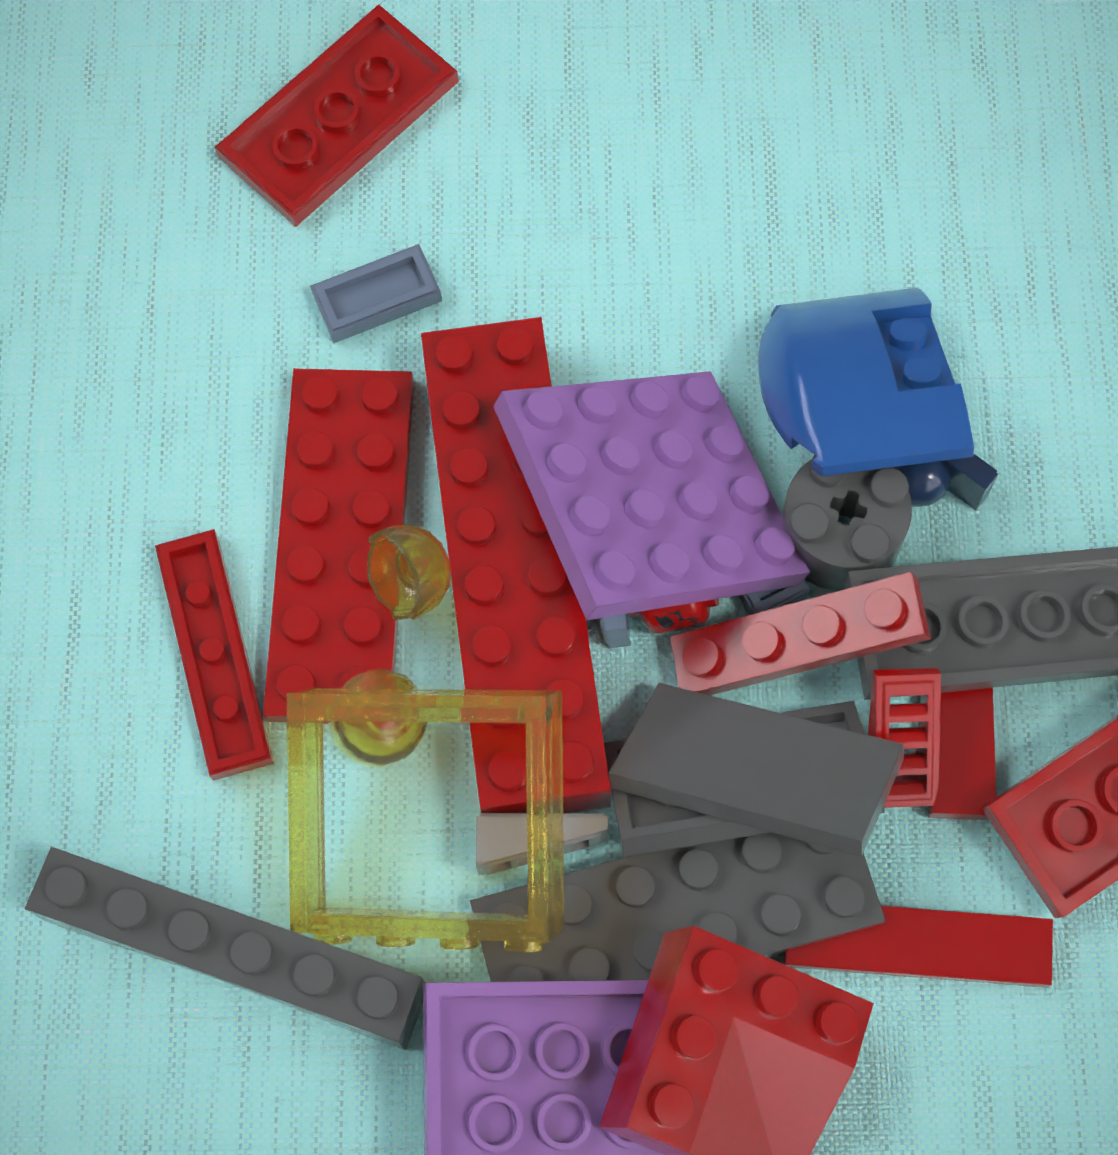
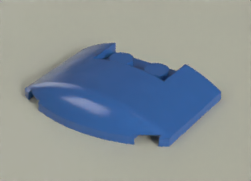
(862, 383)

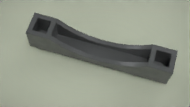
(228, 947)

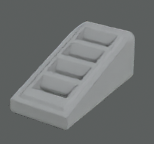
(503, 838)

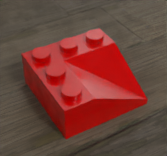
(733, 1053)

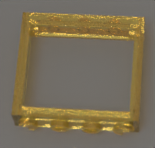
(400, 928)

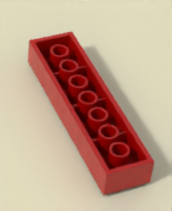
(508, 584)

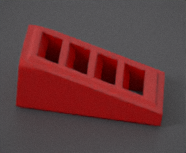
(919, 772)

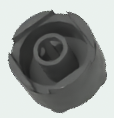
(878, 513)

